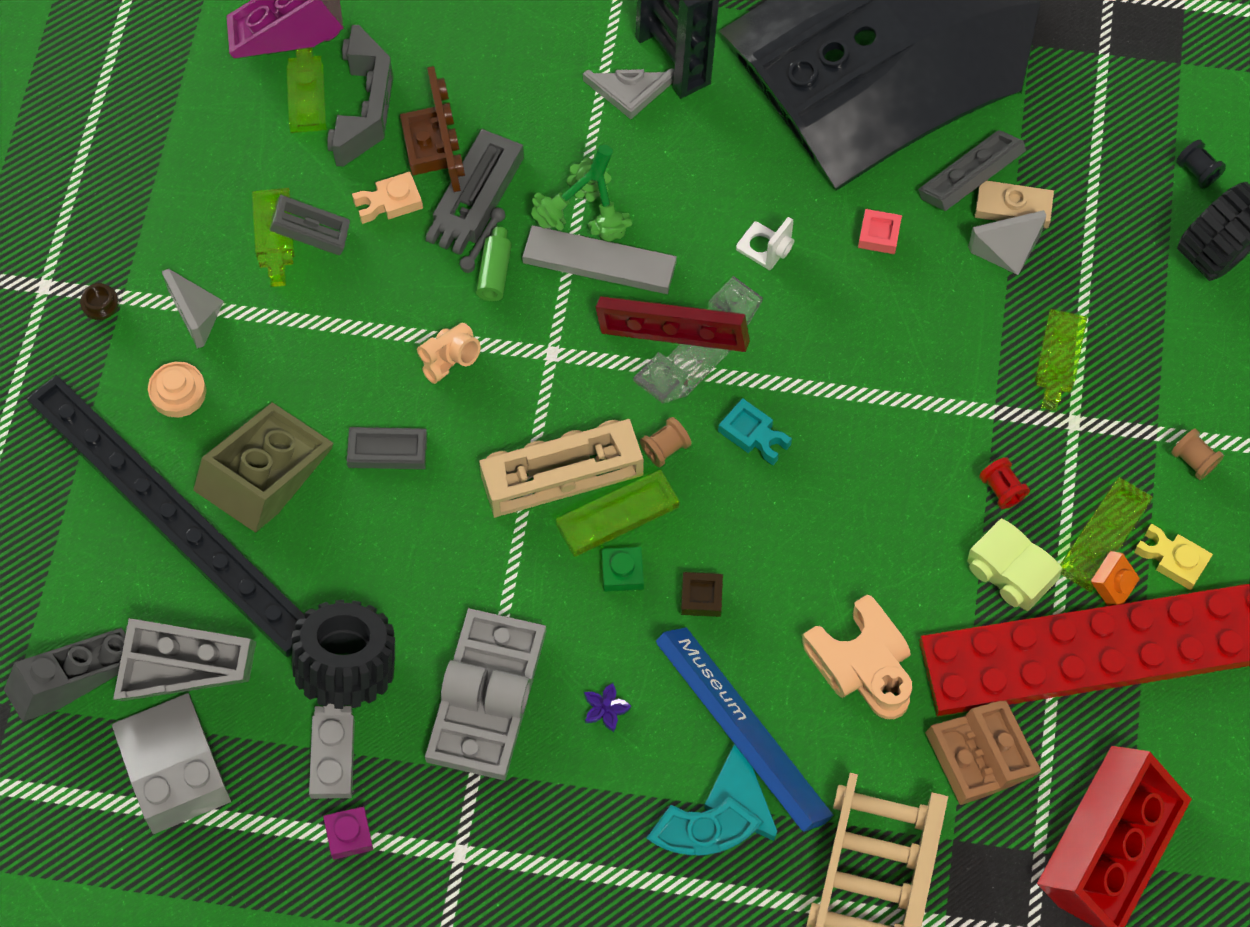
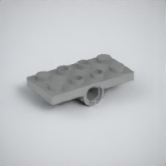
(485, 694)

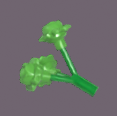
(587, 180)

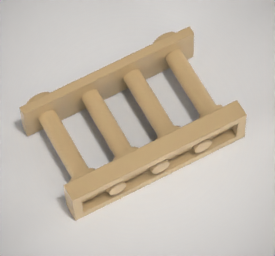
(917, 857)

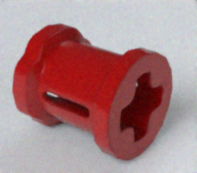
(1004, 483)

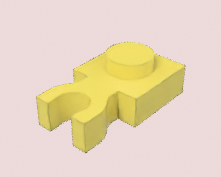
(1178, 559)

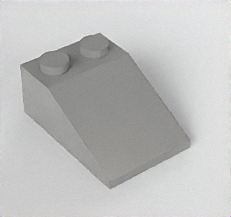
(170, 764)

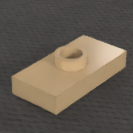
(1005, 201)

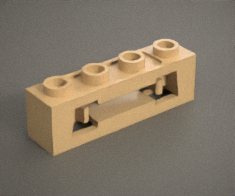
(561, 467)

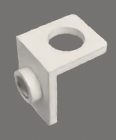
(778, 245)

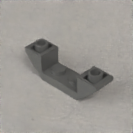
(358, 134)

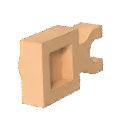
(393, 196)

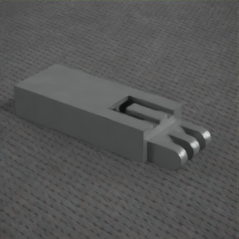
(488, 173)

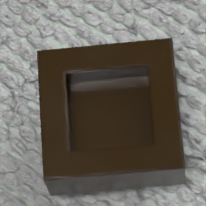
(702, 594)

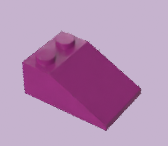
(282, 25)

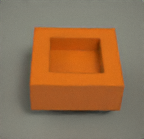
(1115, 579)

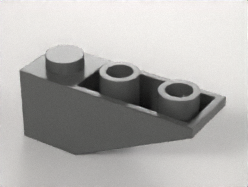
(63, 674)

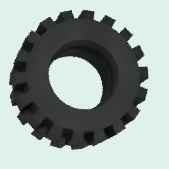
(1220, 234)
(343, 677)

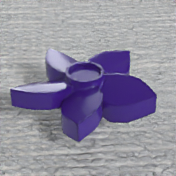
(606, 707)

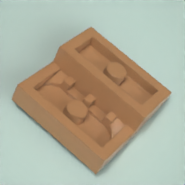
(983, 752)

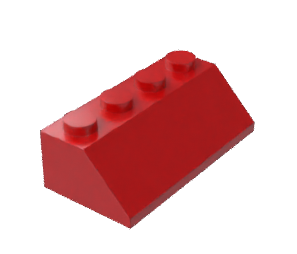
(1115, 839)

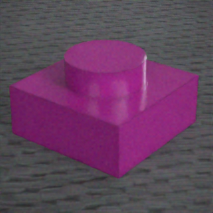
(348, 833)

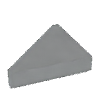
(629, 89)

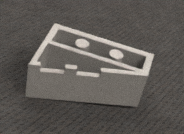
(179, 659)

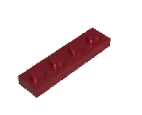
(673, 324)

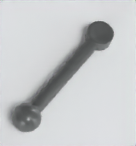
(468, 263)

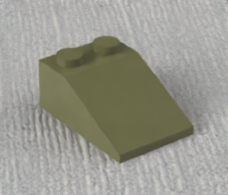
(261, 466)

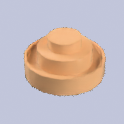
(177, 389)

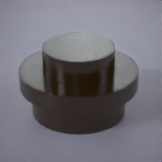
(99, 301)

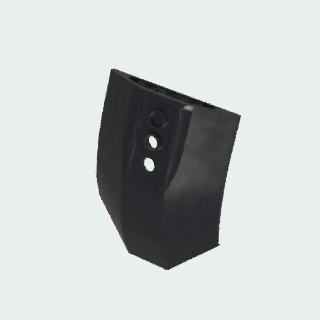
(917, 76)

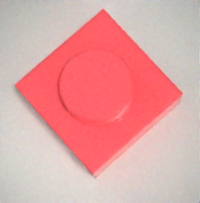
(880, 231)

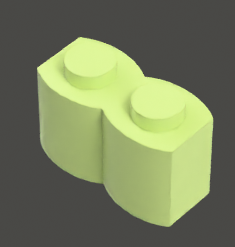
(1013, 565)

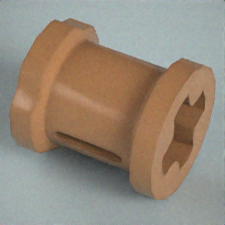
(665, 442)
(1197, 454)

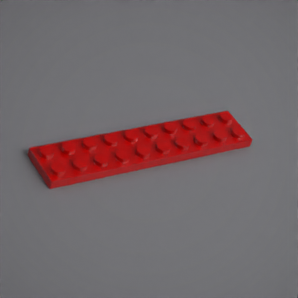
(1089, 649)

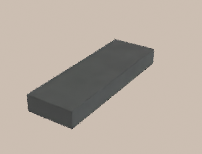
(972, 170)

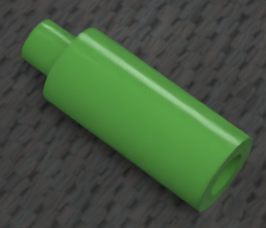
(494, 265)

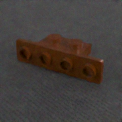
(428, 137)

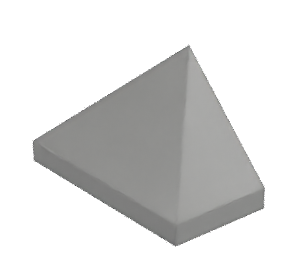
(1008, 241)
(194, 305)

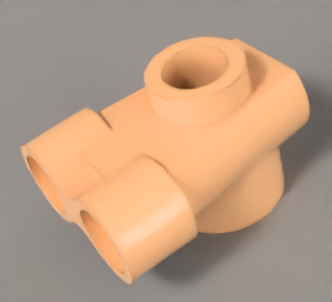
(448, 348)

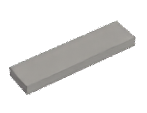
(599, 259)

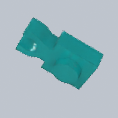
(752, 428)

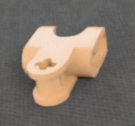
(866, 662)

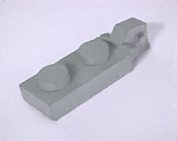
(332, 752)

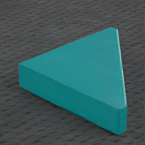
(740, 782)

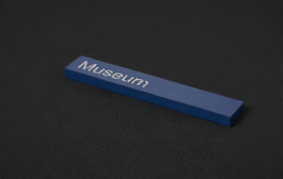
(744, 729)

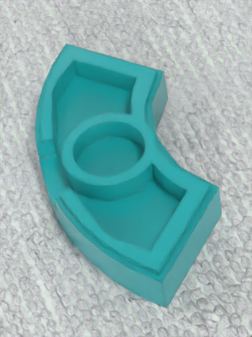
(706, 831)

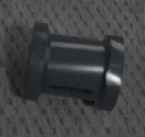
(1201, 163)

